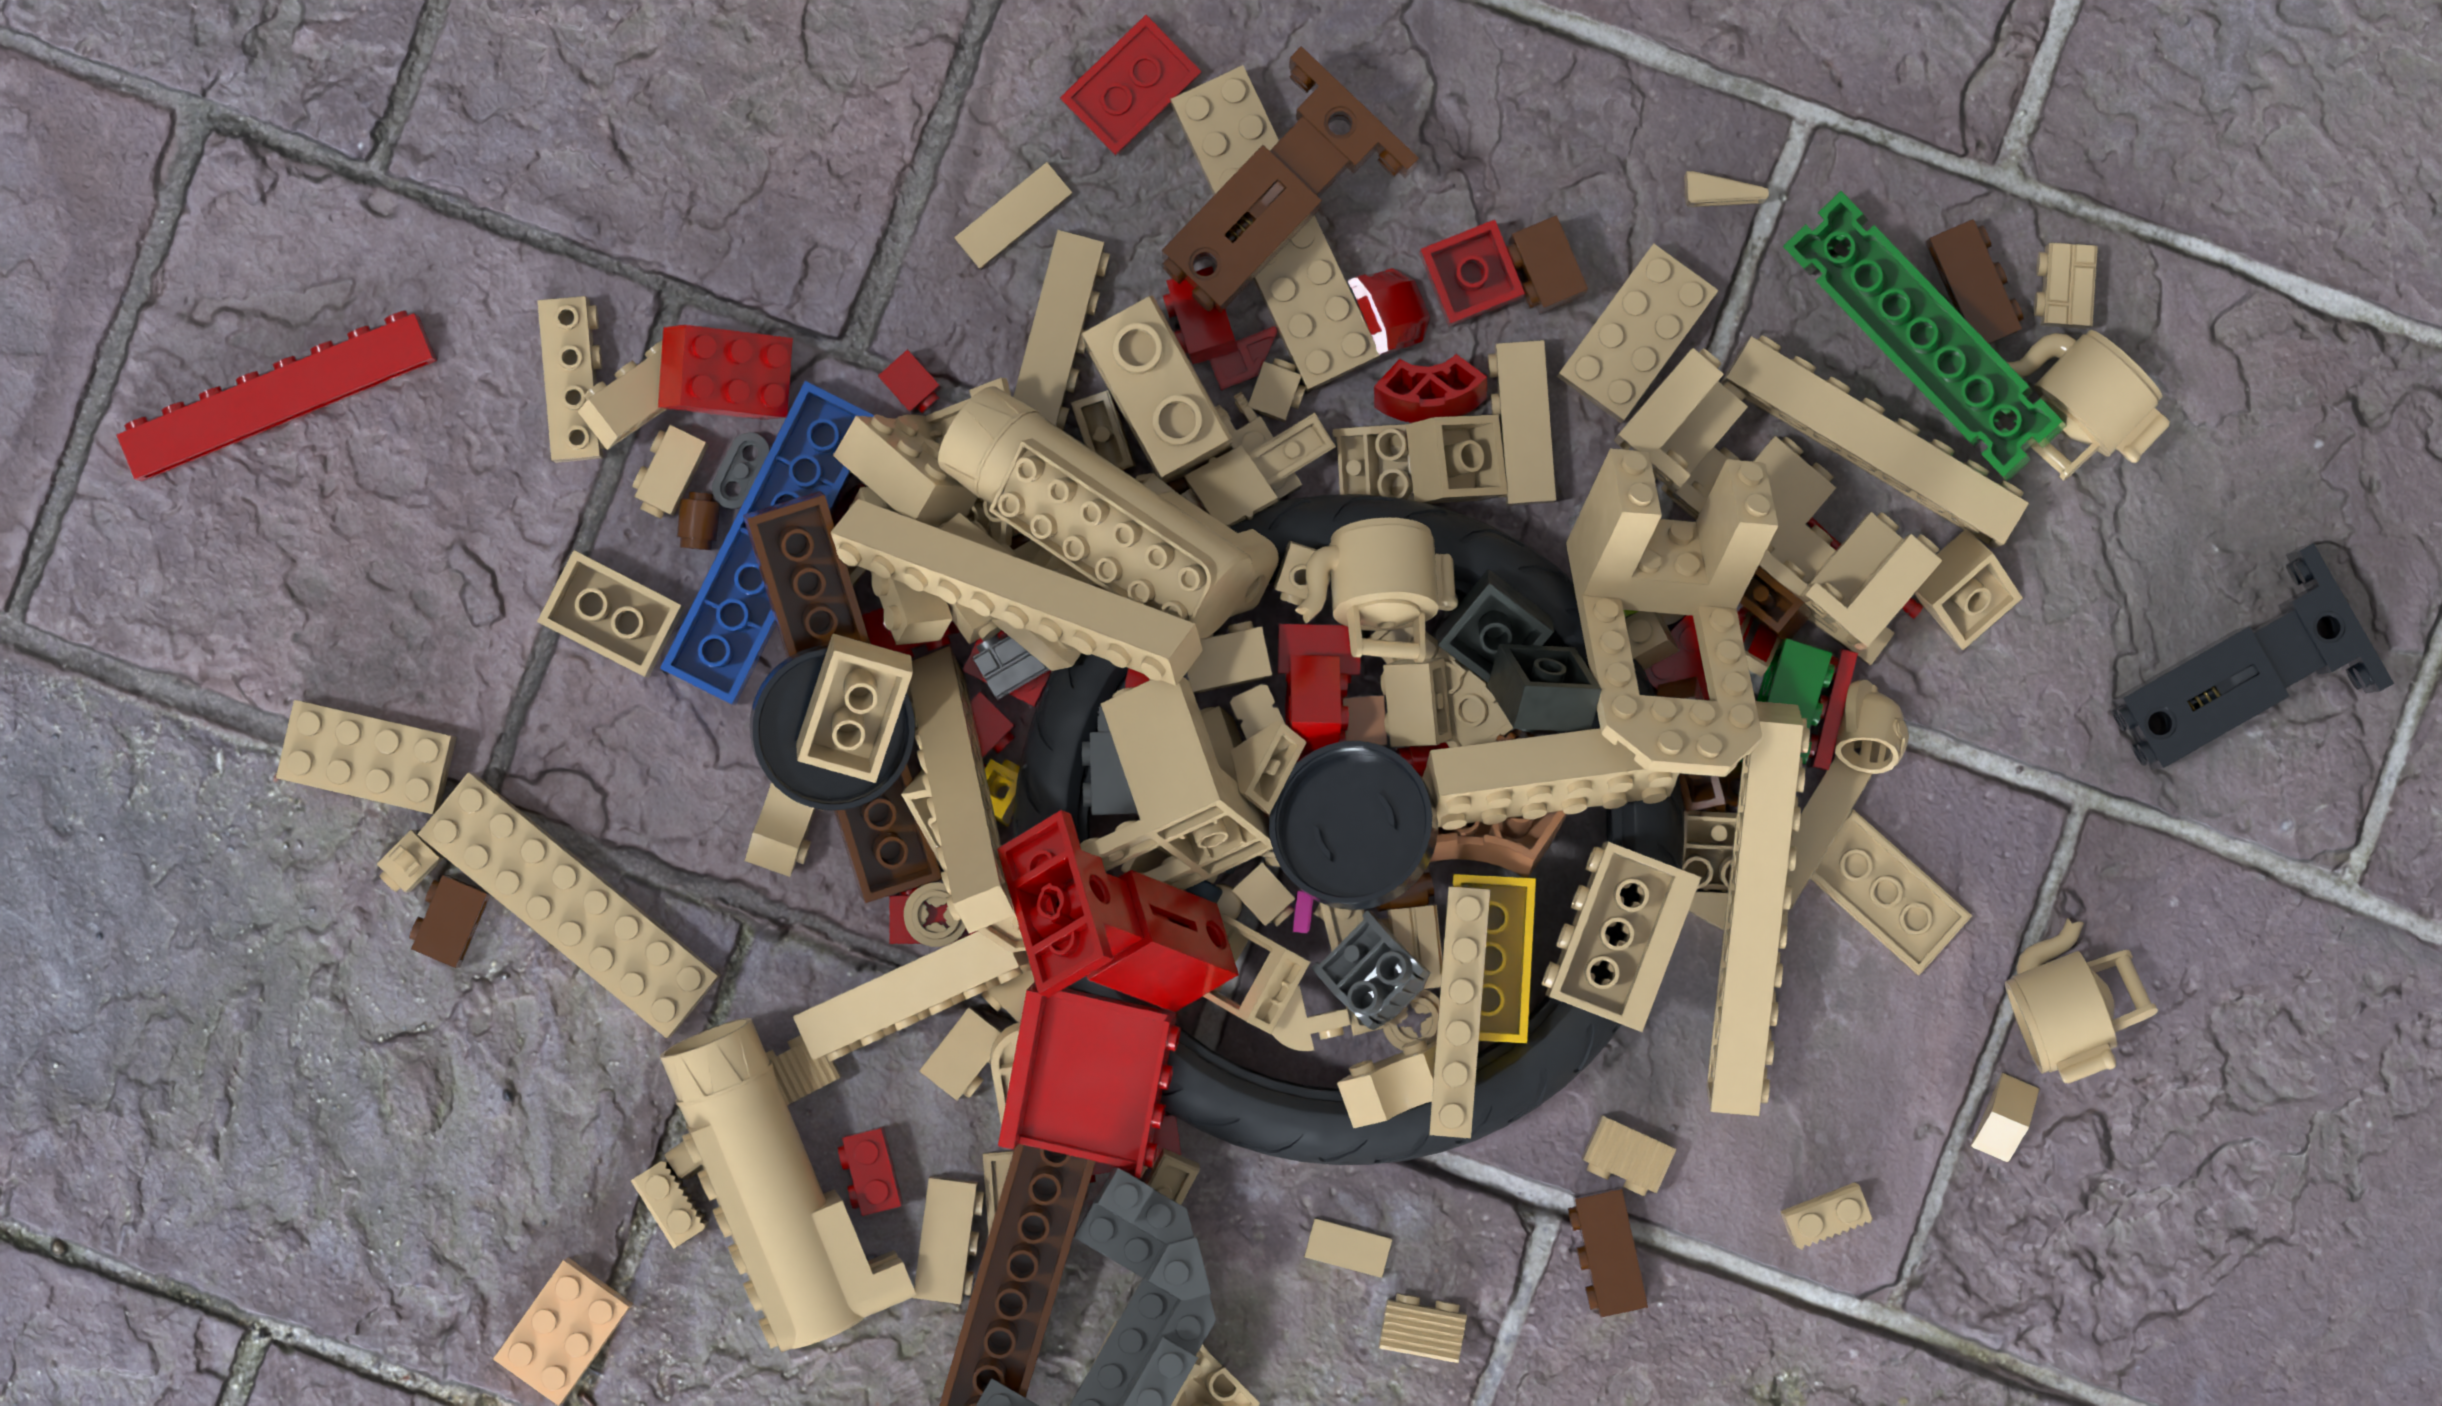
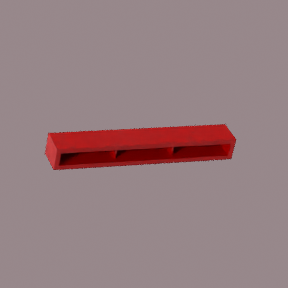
(277, 396)

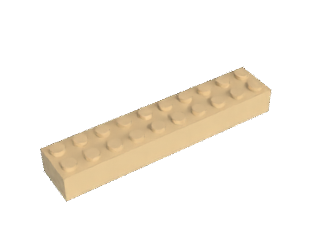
(1754, 912)

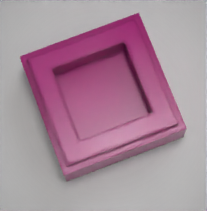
(1302, 913)

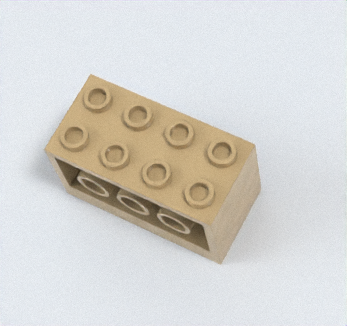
(1649, 938)

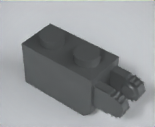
(1108, 789)

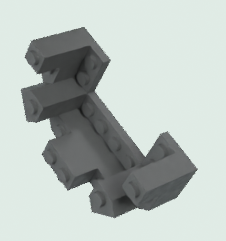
(1166, 1316)

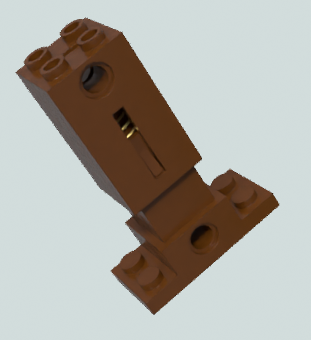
(1280, 188)

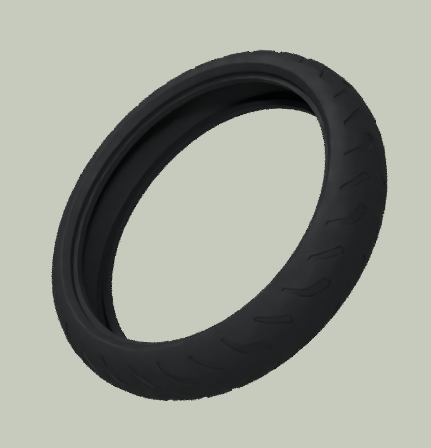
(1309, 1120)

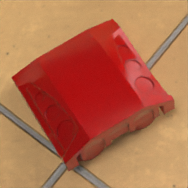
(1391, 309)

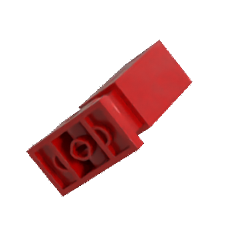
(1112, 929)

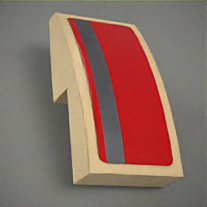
(1758, 644)

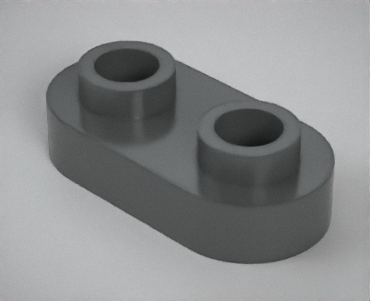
(738, 469)

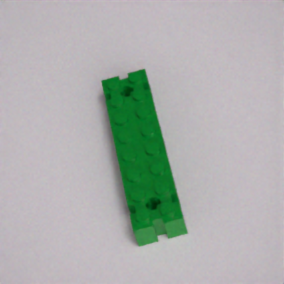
(1924, 336)

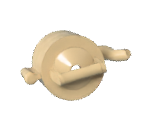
(2097, 395)
(1381, 582)
(2069, 1009)

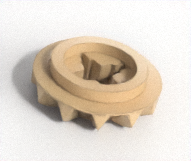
(916, 915)
(1424, 1003)

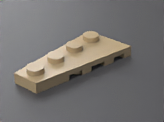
(1472, 707)

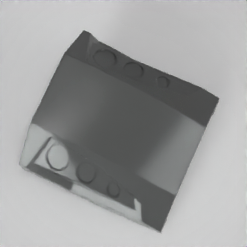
(1372, 973)

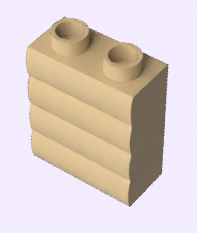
(1157, 390)

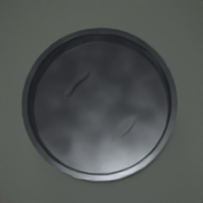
(776, 725)
(1354, 825)

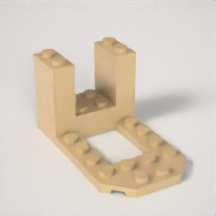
(1701, 568)
(1182, 790)

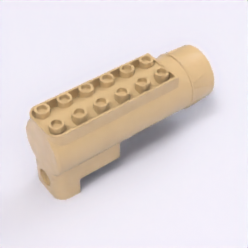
(1102, 518)
(786, 1232)

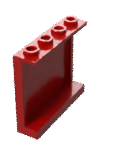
(1090, 1078)

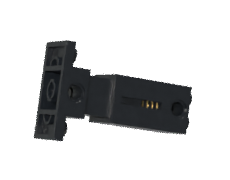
(2251, 669)

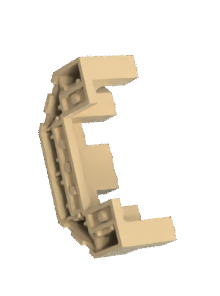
(1847, 587)

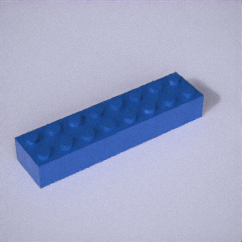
(732, 609)

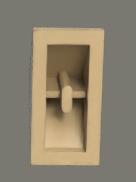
(1265, 763)
(2006, 1118)

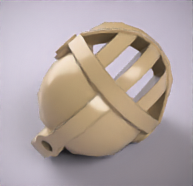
(1875, 726)

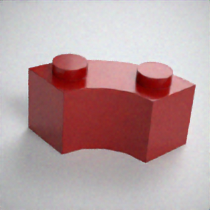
(1425, 392)

